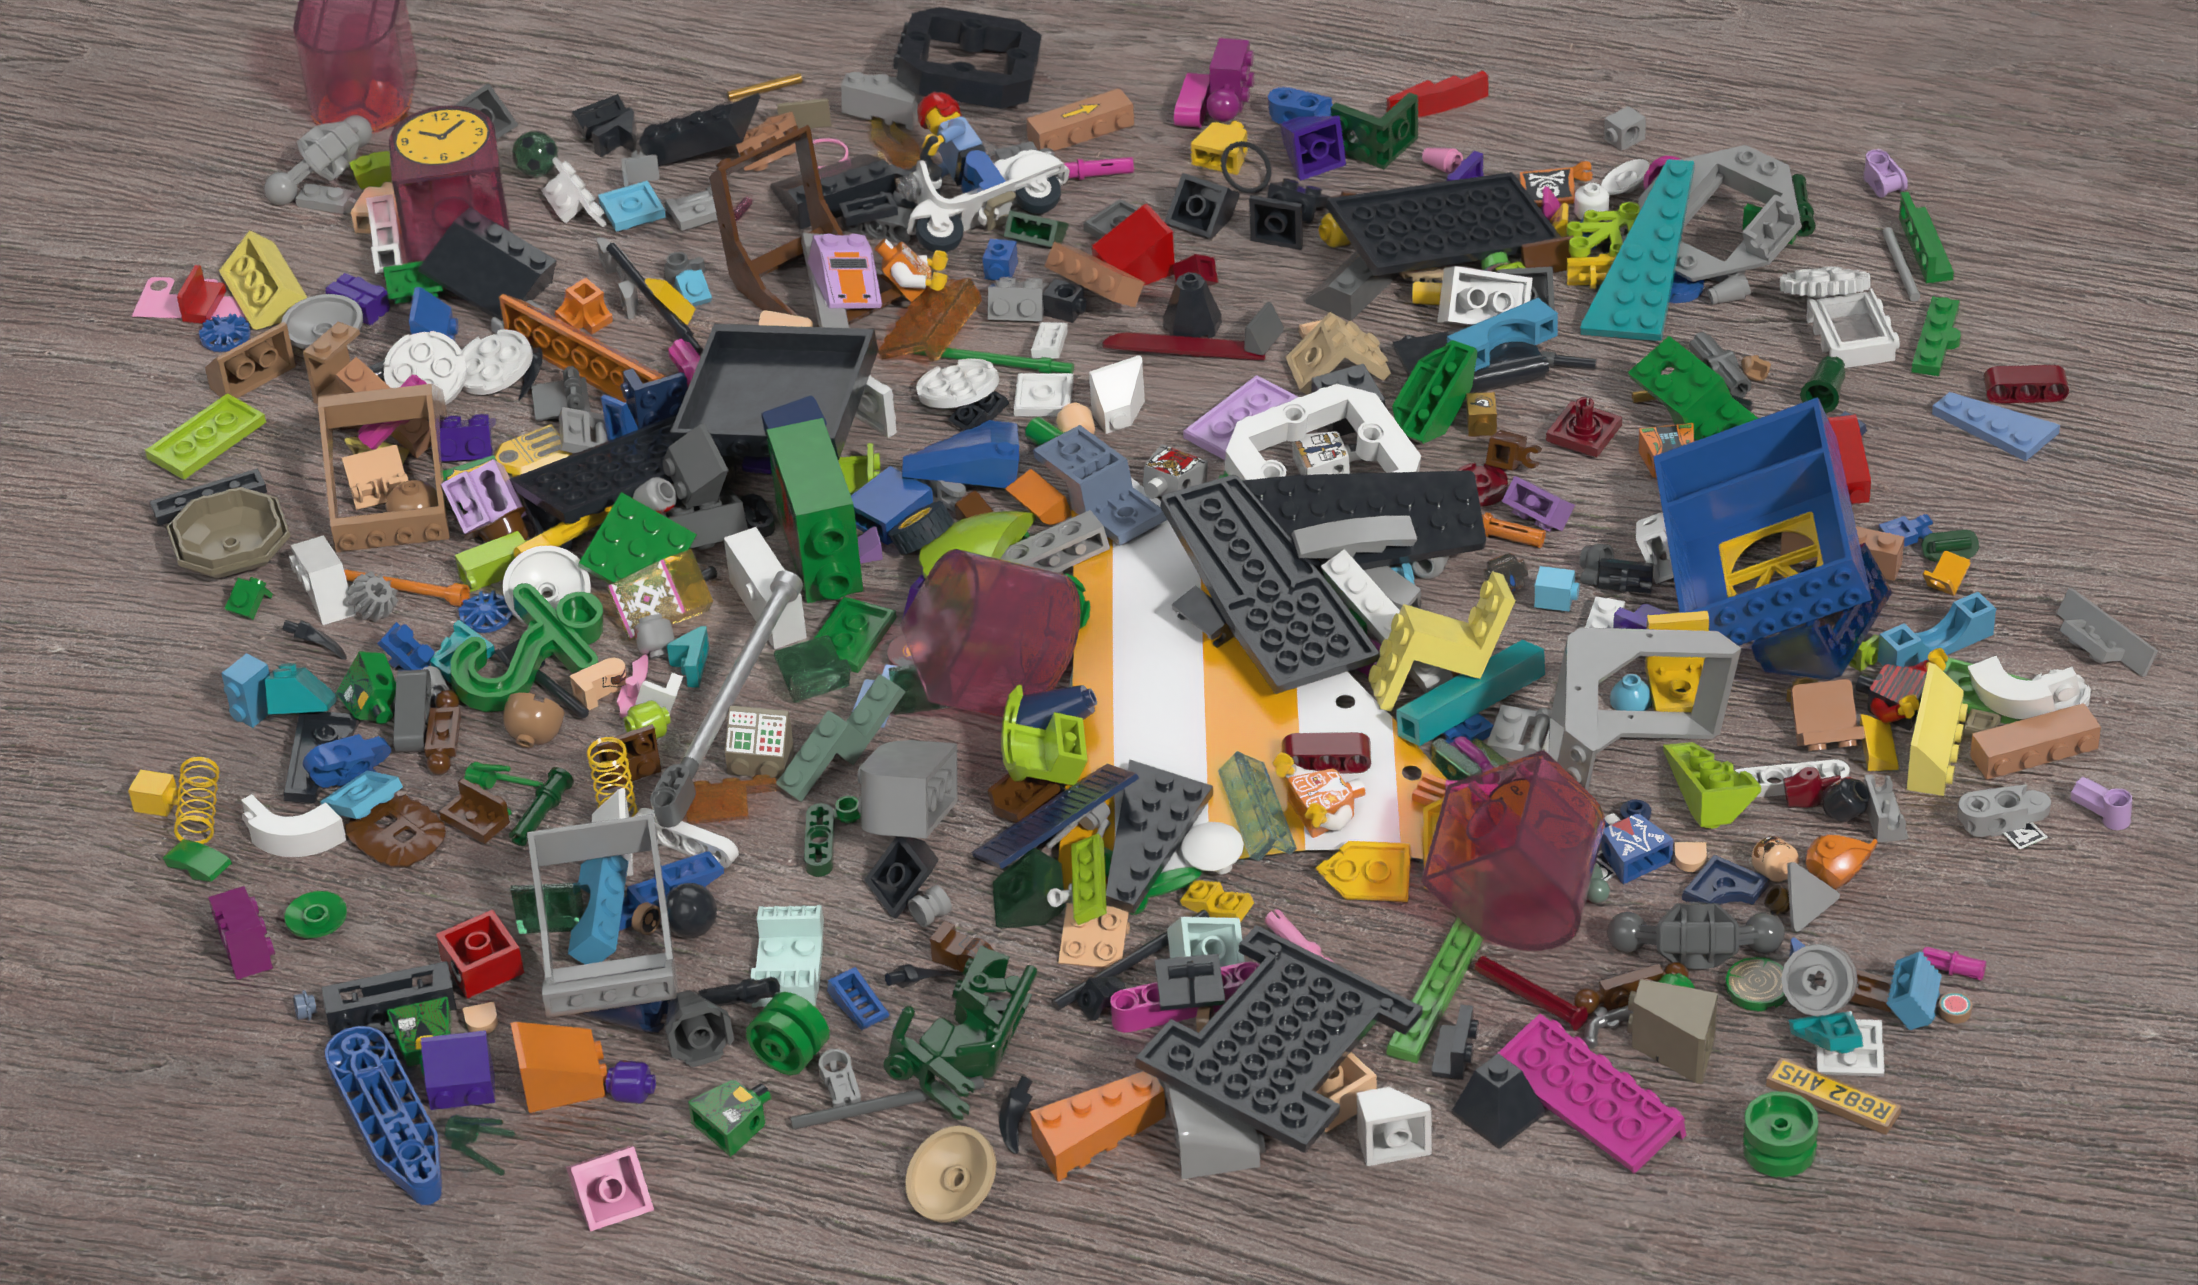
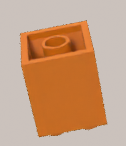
(558, 1065)

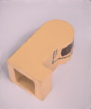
(598, 681)

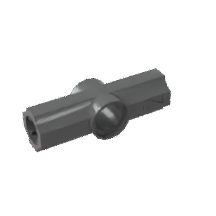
(1722, 362)

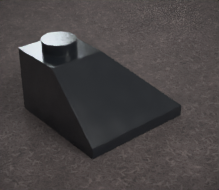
(1276, 222)
(901, 872)
(1498, 1102)

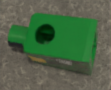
(369, 688)
(419, 1021)
(730, 1114)

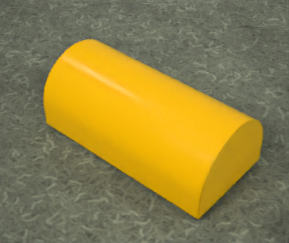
(1426, 293)

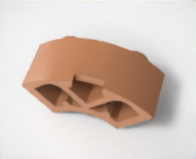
(771, 127)

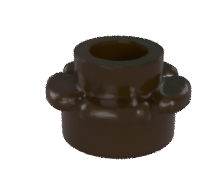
(1777, 900)

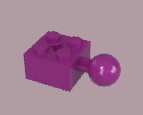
(1230, 78)

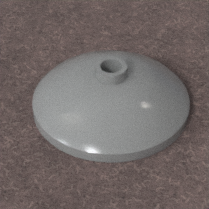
(317, 314)

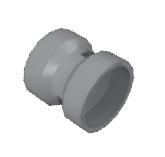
(929, 906)

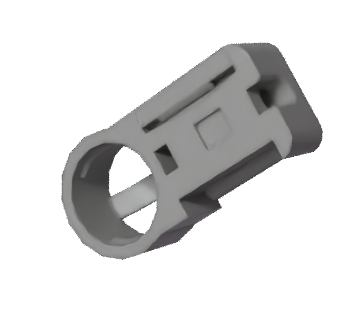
(841, 1083)

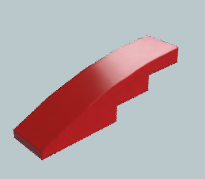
(1445, 94)

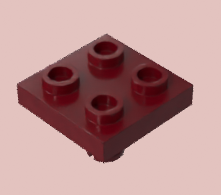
(1584, 427)

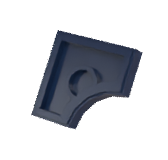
(1725, 882)

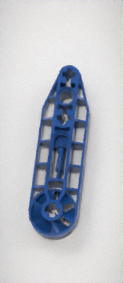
(360, 1070)

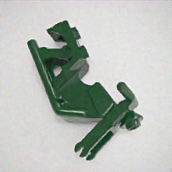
(975, 1044)

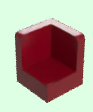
(1197, 264)

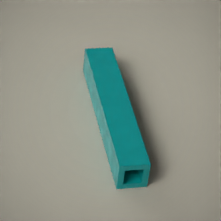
(1467, 695)

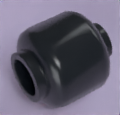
(1845, 799)

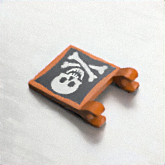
(1558, 180)

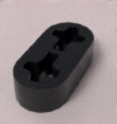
(760, 513)

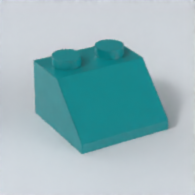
(296, 691)

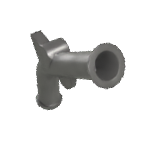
(1602, 1019)

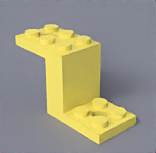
(1441, 640)

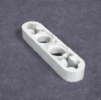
(1826, 769)
(686, 835)

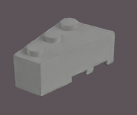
(879, 97)

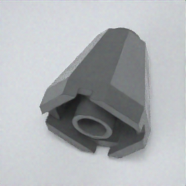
(697, 1029)

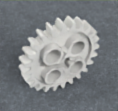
(1825, 282)

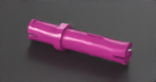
(1100, 167)

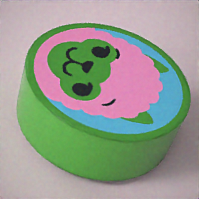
(1493, 261)

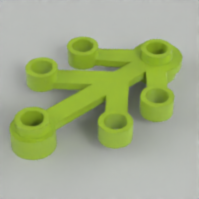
(1581, 246)

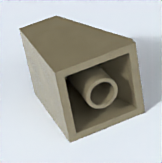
(1674, 1026)

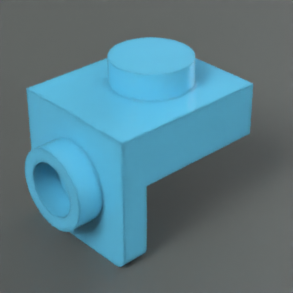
(693, 287)

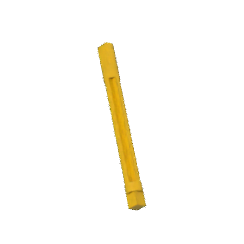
(563, 532)

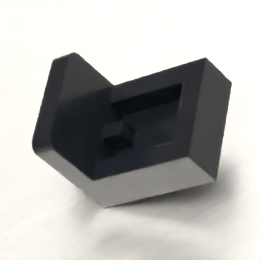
(1097, 995)

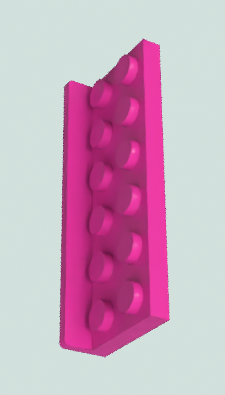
(1593, 1094)

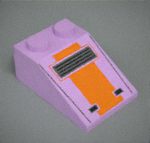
(845, 271)

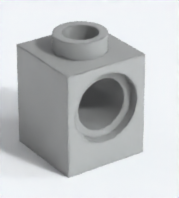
(1624, 128)

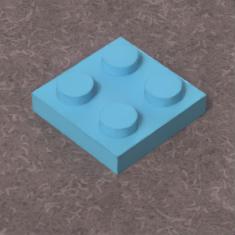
(631, 206)
(363, 794)

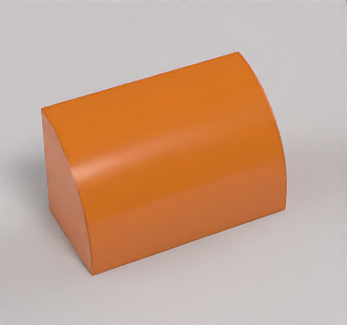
(1040, 498)

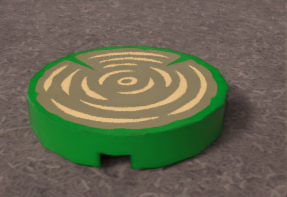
(1755, 983)

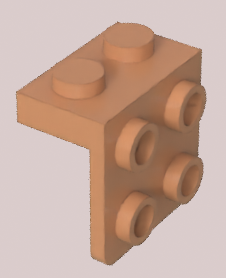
(1825, 714)

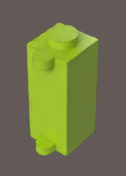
(488, 561)

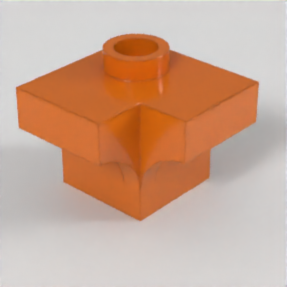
(584, 307)

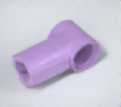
(2111, 804)

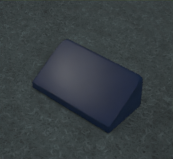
(792, 413)

